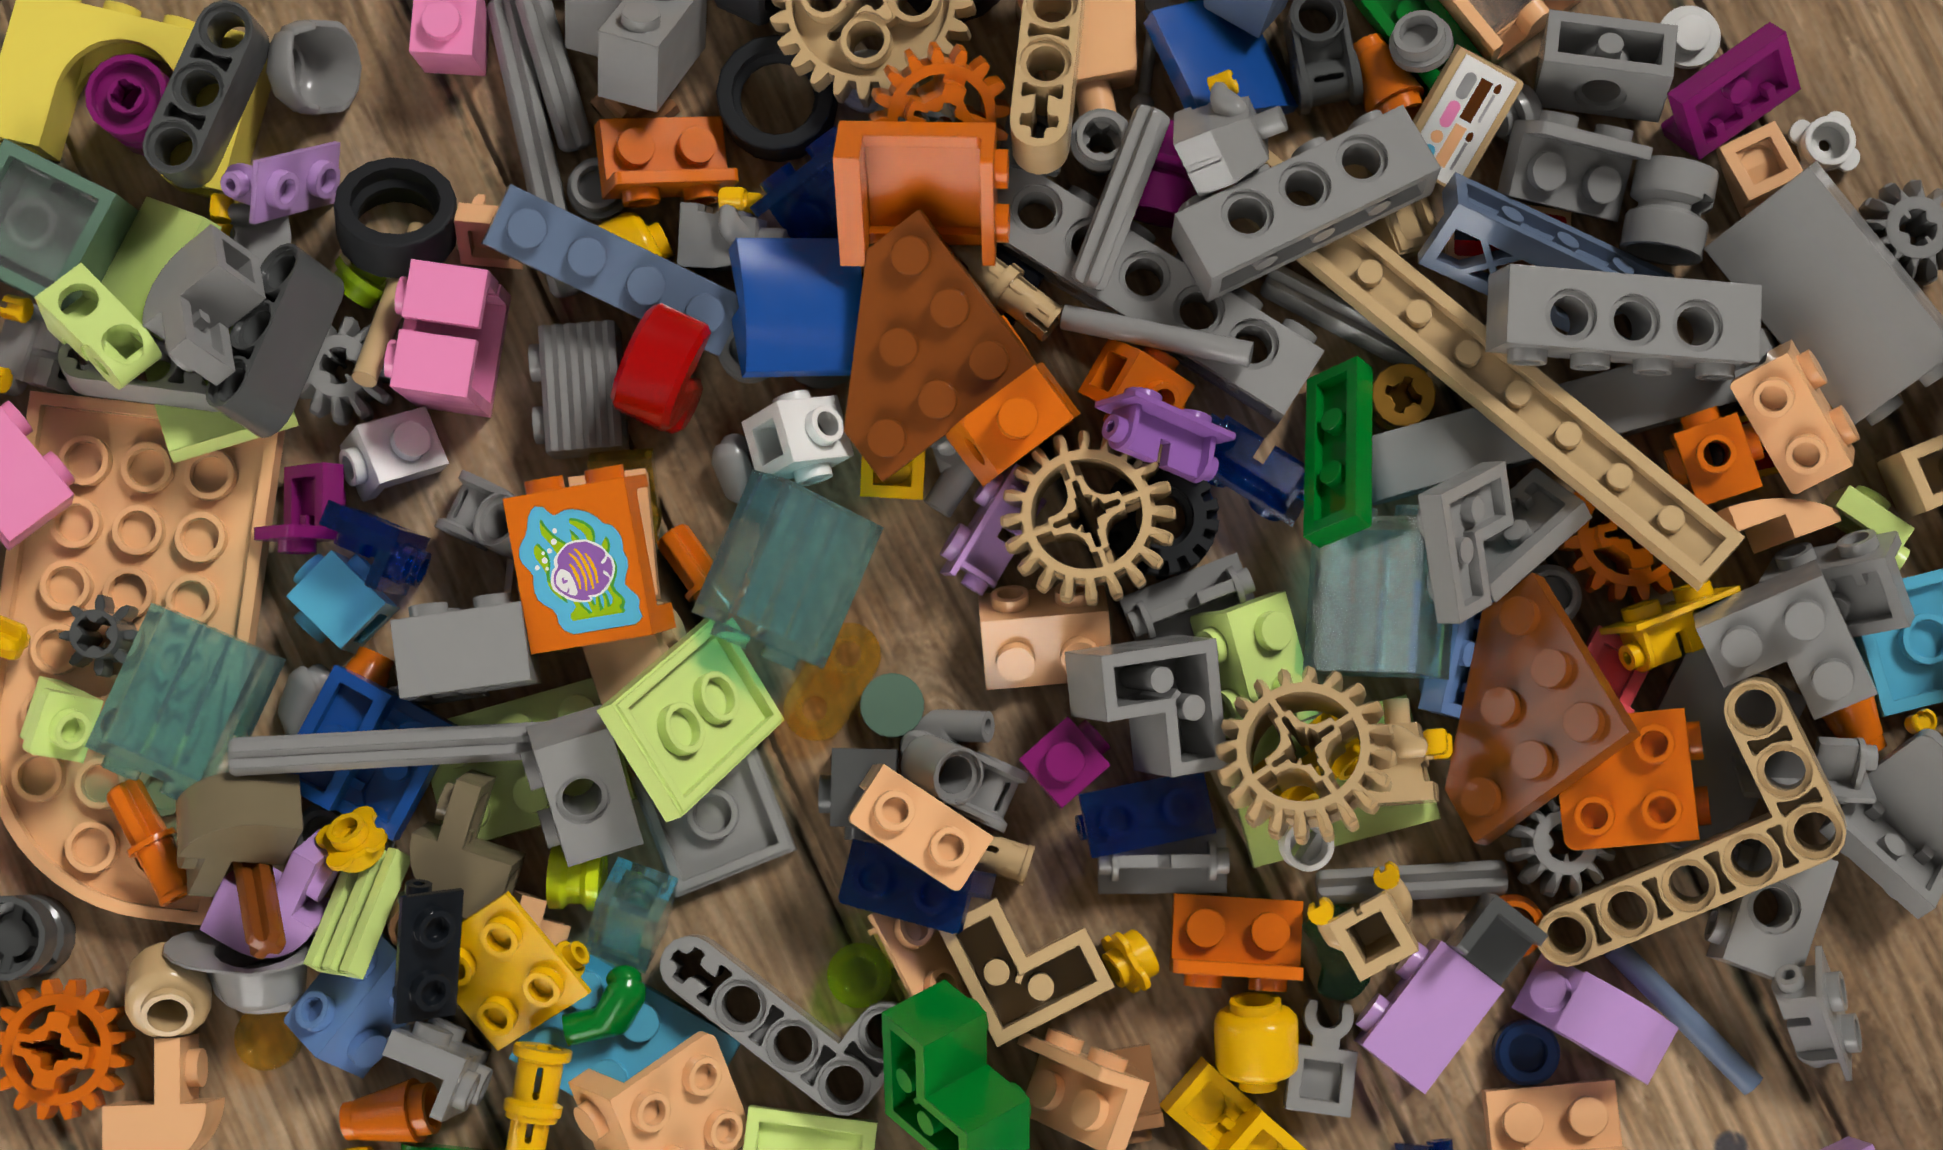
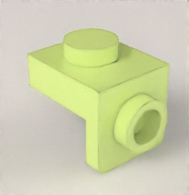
(1867, 509)
(59, 720)

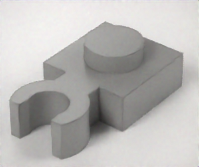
(1324, 1071)

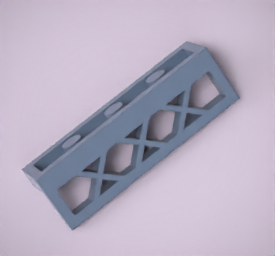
(1518, 235)

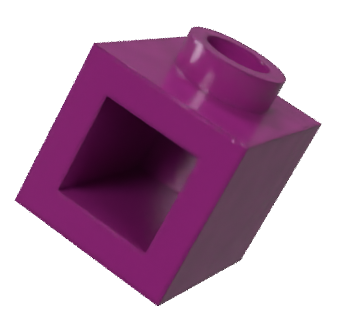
(1066, 760)

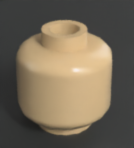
(164, 997)

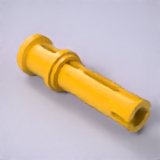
(532, 1107)

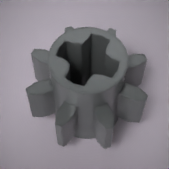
(86, 638)

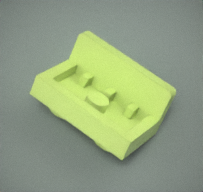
(1252, 645)

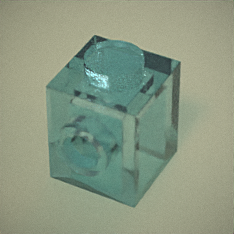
(631, 914)

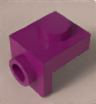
(305, 499)

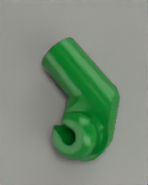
(614, 1011)

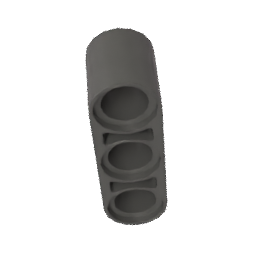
(200, 65)
(278, 341)

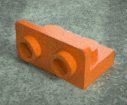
(662, 159)
(1236, 939)

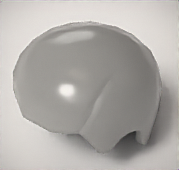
(314, 66)

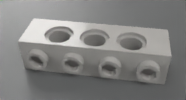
(1228, 259)
(1721, 315)

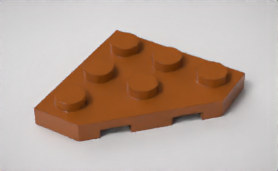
(922, 347)
(1530, 713)

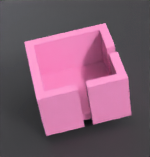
(448, 338)

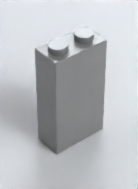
(1835, 293)

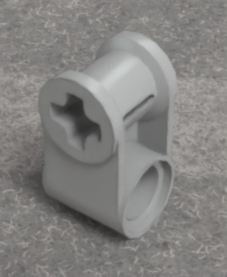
(479, 515)
(970, 782)

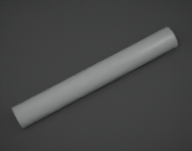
(1156, 335)

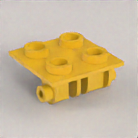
(514, 973)

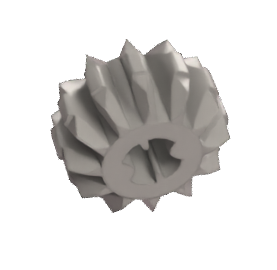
(1922, 220)
(330, 393)
(1555, 867)

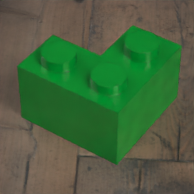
(941, 1077)

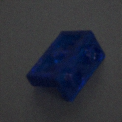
(804, 198)
(397, 551)
(893, 887)

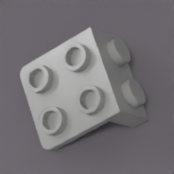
(1902, 833)

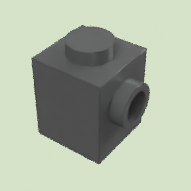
(841, 789)

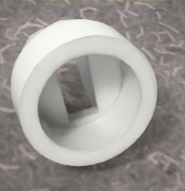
(1308, 857)

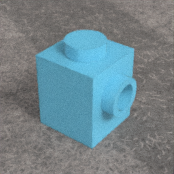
(337, 602)

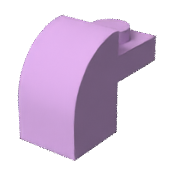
(300, 897)
(1596, 1017)

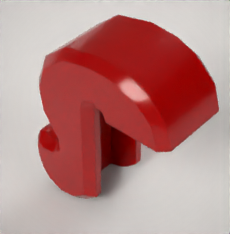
(657, 369)

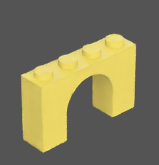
(61, 42)

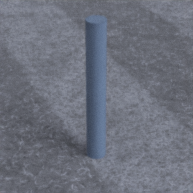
(1685, 1017)

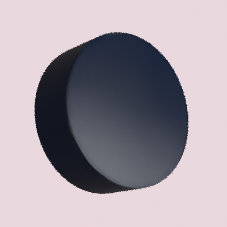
(1525, 1052)

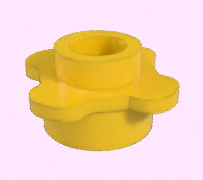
(353, 841)
(1129, 960)

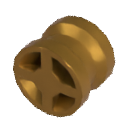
(1395, 408)

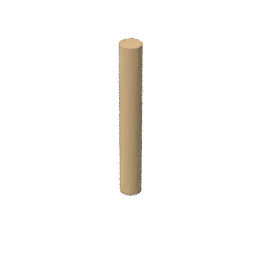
(380, 332)

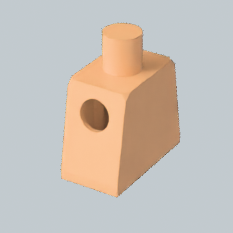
(1106, 52)

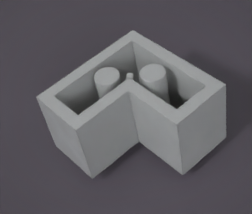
(638, 44)
(1792, 622)
(464, 652)
(1164, 689)

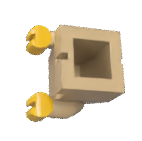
(1413, 752)
(1376, 931)

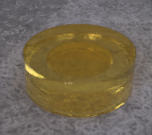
(265, 1041)

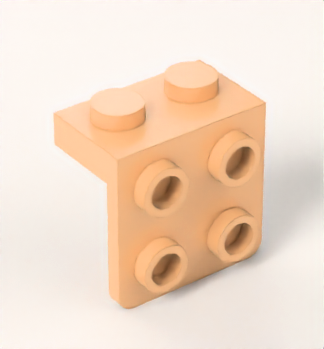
(670, 1105)

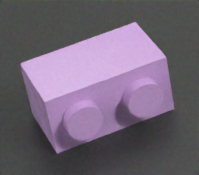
(1426, 1013)

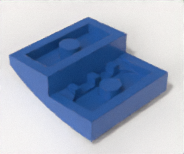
(1202, 44)
(794, 307)
(358, 704)

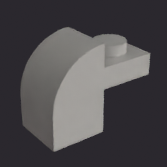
(198, 300)

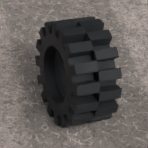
(1194, 541)

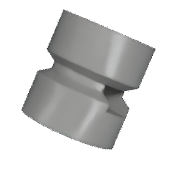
(1668, 218)

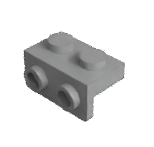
(441, 1051)

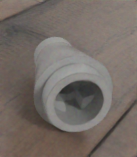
(1094, 129)

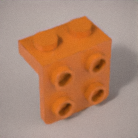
(1642, 790)

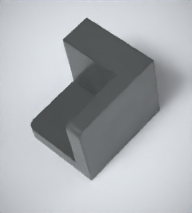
(1495, 937)

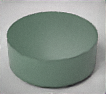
(892, 705)

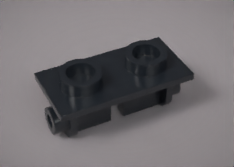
(427, 952)

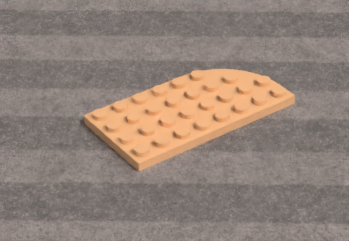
(143, 538)

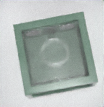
(54, 222)

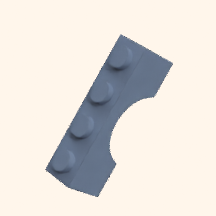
(605, 264)

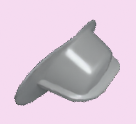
(240, 979)

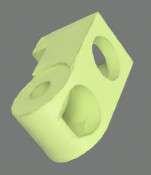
(98, 327)

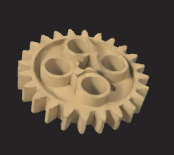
(836, 61)

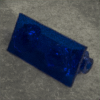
(1271, 488)
(1145, 814)

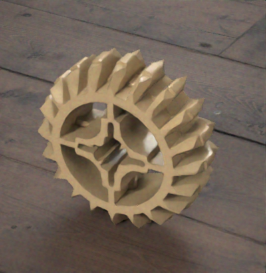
(1060, 529)
(1328, 739)

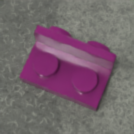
(1732, 92)

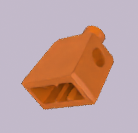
(1012, 423)

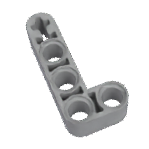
(776, 1013)

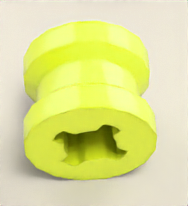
(576, 883)

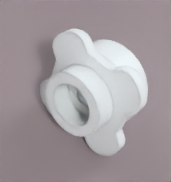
(1835, 130)

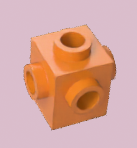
(1126, 366)
(1739, 448)

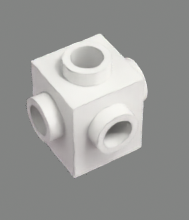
(798, 437)

